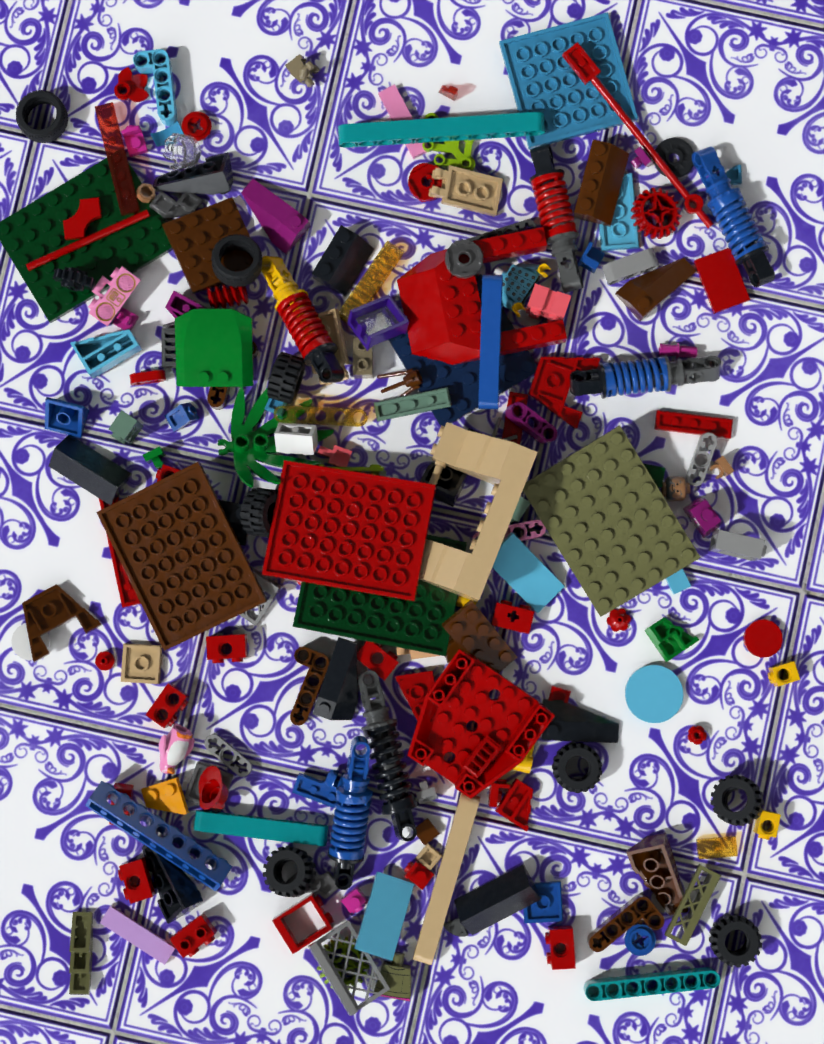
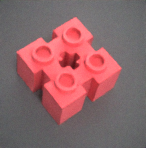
(547, 304)

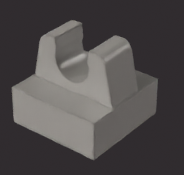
(426, 794)

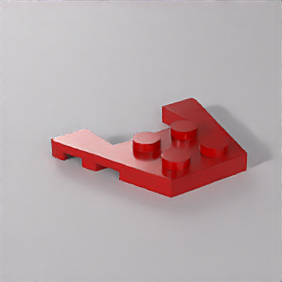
(552, 384)

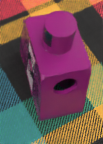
(702, 516)

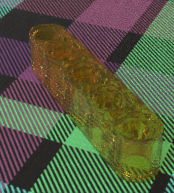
(372, 279)
(328, 420)

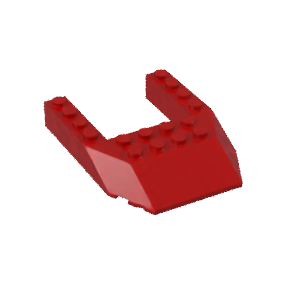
(447, 309)

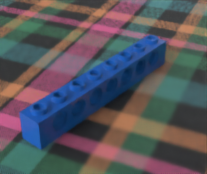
(161, 845)

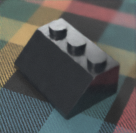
(342, 261)

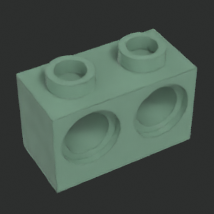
(125, 428)

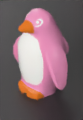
(175, 748)

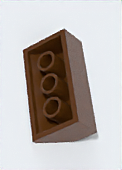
(601, 183)

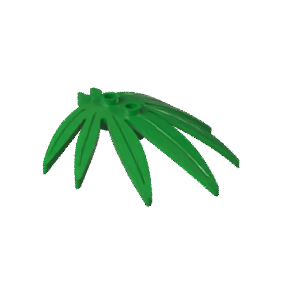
(254, 445)

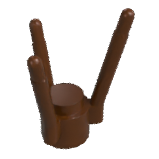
(412, 379)

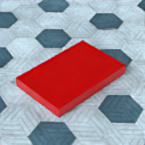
(721, 280)

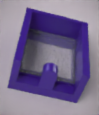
(377, 321)

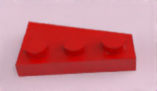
(415, 688)

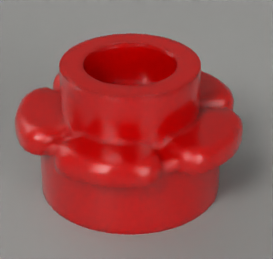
(691, 735)

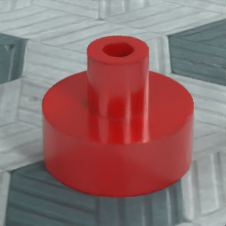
(109, 660)

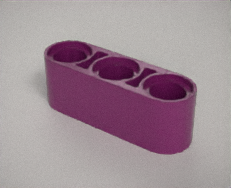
(540, 423)

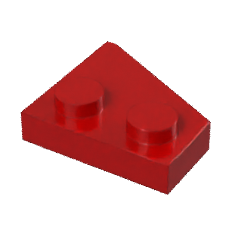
(516, 804)

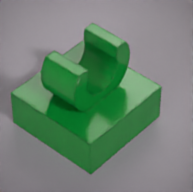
(155, 456)

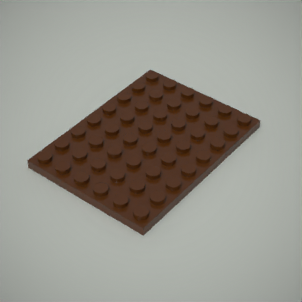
(181, 556)

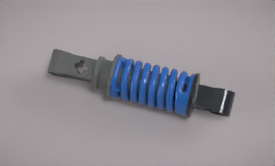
(650, 373)

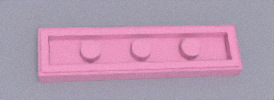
(398, 111)

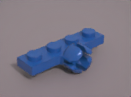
(317, 790)

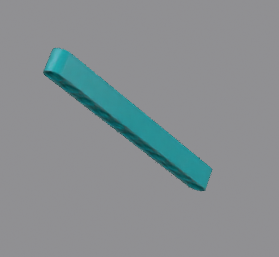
(441, 129)

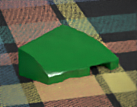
(669, 639)

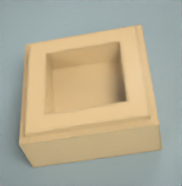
(429, 856)

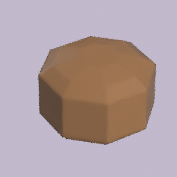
(146, 193)

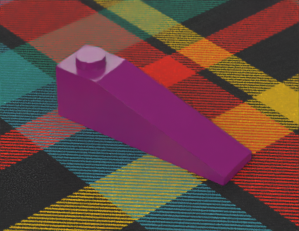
(277, 218)

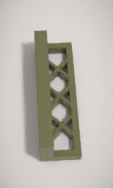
(696, 907)

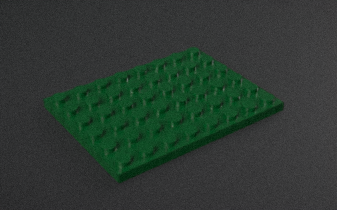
(40, 230)
(381, 618)

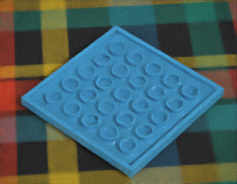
(548, 84)

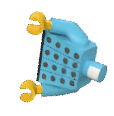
(519, 284)

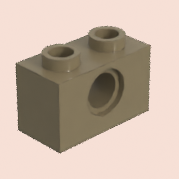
(362, 360)

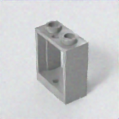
(737, 545)

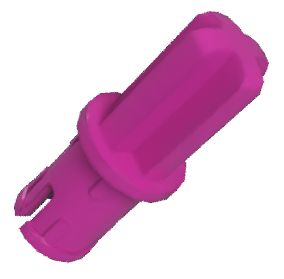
(677, 351)

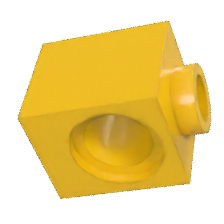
(791, 670)
(774, 819)

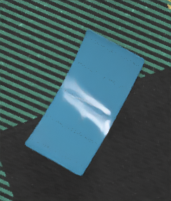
(160, 137)

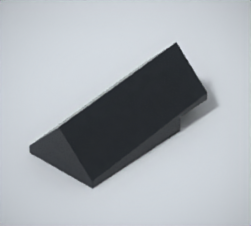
(89, 469)
(496, 899)

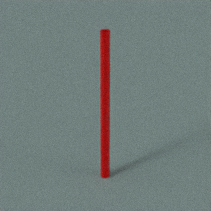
(87, 240)

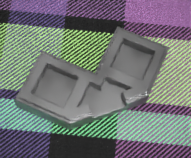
(169, 208)

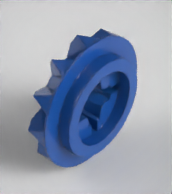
(648, 943)

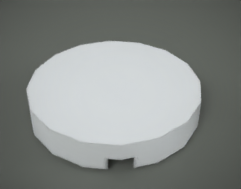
(21, 644)

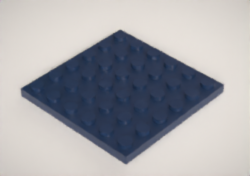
(464, 377)

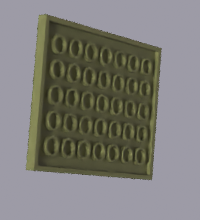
(610, 521)

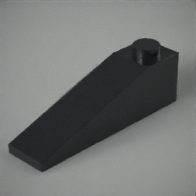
(449, 483)
(339, 689)
(175, 888)

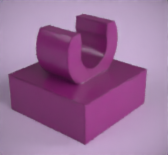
(642, 158)

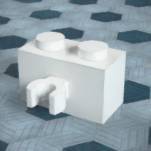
(296, 438)

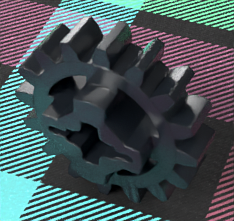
(74, 279)

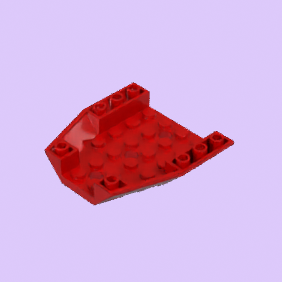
(463, 696)

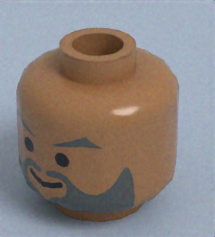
(675, 488)

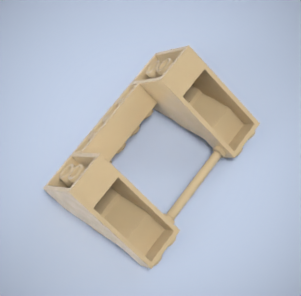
(495, 462)

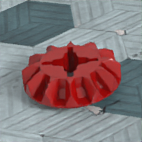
(195, 118)

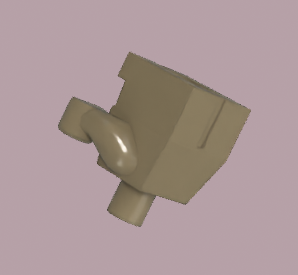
(302, 71)

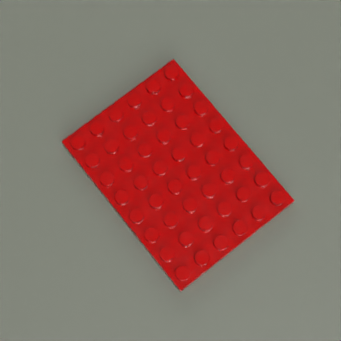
(349, 530)

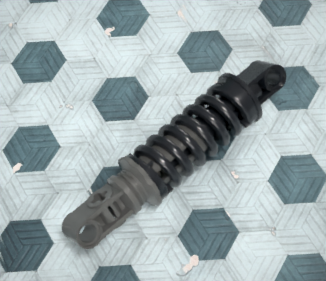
(383, 735)

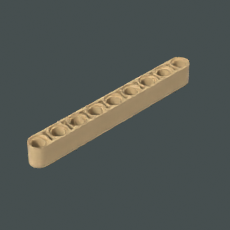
(446, 879)

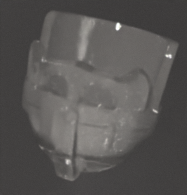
(184, 151)

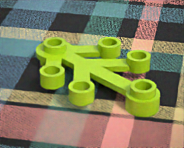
(452, 147)

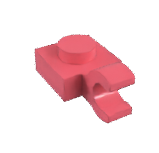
(338, 456)

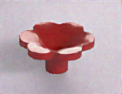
(613, 621)

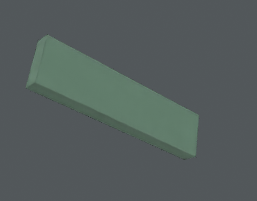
(412, 404)

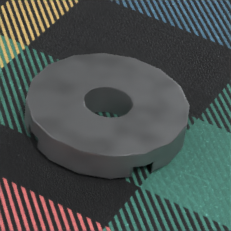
(468, 269)

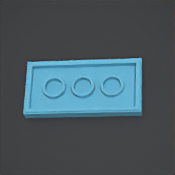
(622, 233)
(526, 573)
(384, 916)

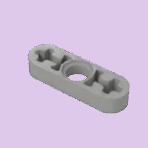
(711, 447)
(220, 742)

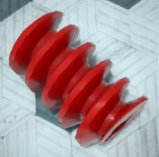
(225, 296)

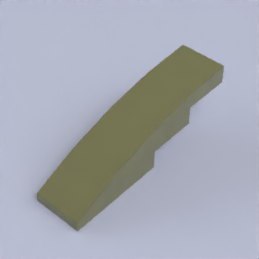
(81, 953)

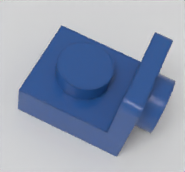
(181, 416)

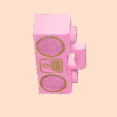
(119, 291)

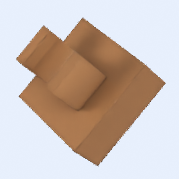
(723, 467)

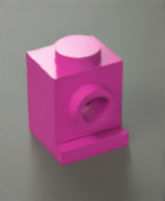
(354, 900)

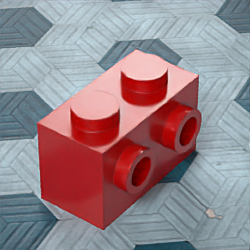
(193, 935)

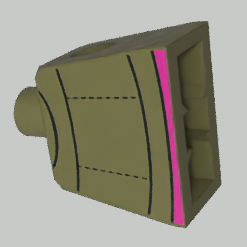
(397, 977)

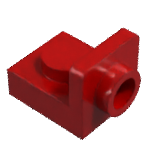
(494, 793)
(418, 874)

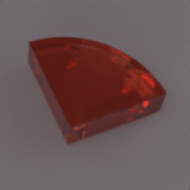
(451, 92)

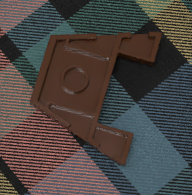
(50, 611)

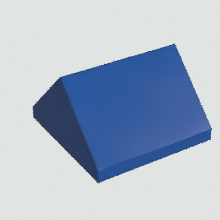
(65, 417)

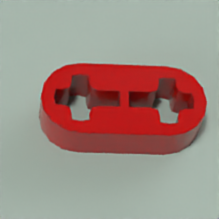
(147, 377)

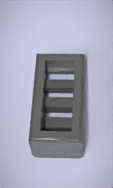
(164, 340)

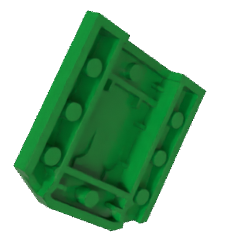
(214, 348)

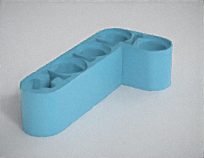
(161, 88)

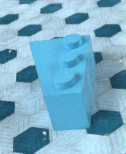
(106, 351)

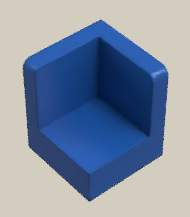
(591, 258)

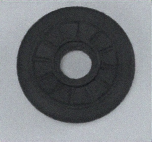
(682, 149)

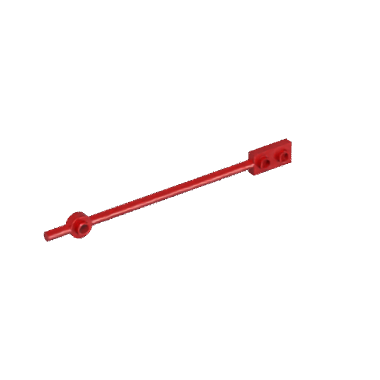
(587, 72)

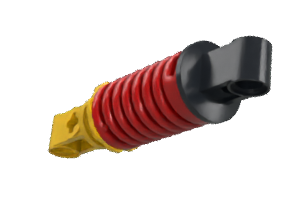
(302, 321)

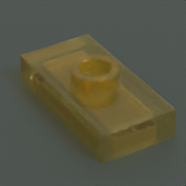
(716, 847)

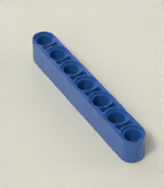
(490, 341)

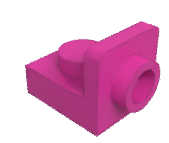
(134, 140)

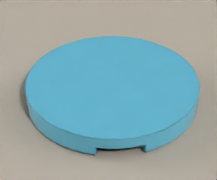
(654, 694)

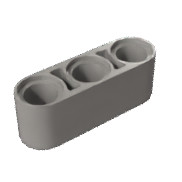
(630, 266)

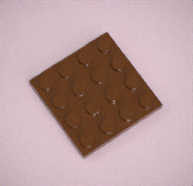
(196, 236)

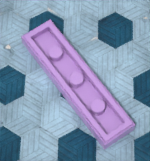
(137, 935)

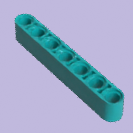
(261, 828)
(660, 987)

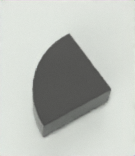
(456, 928)

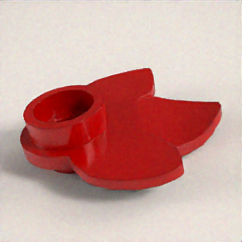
(134, 84)

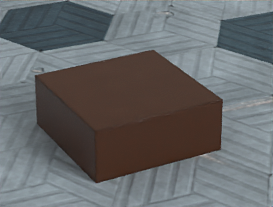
(426, 831)

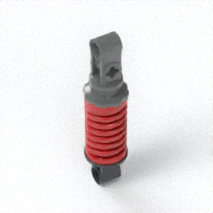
(556, 215)

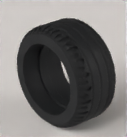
(34, 99)
(231, 243)

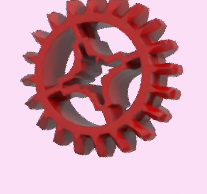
(656, 200)

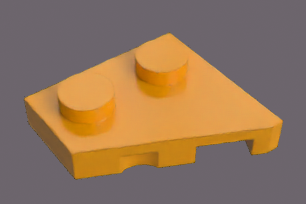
(166, 797)

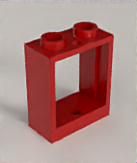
(285, 931)

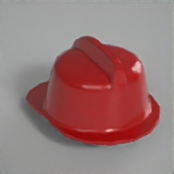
(212, 789)

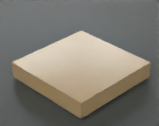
(141, 663)

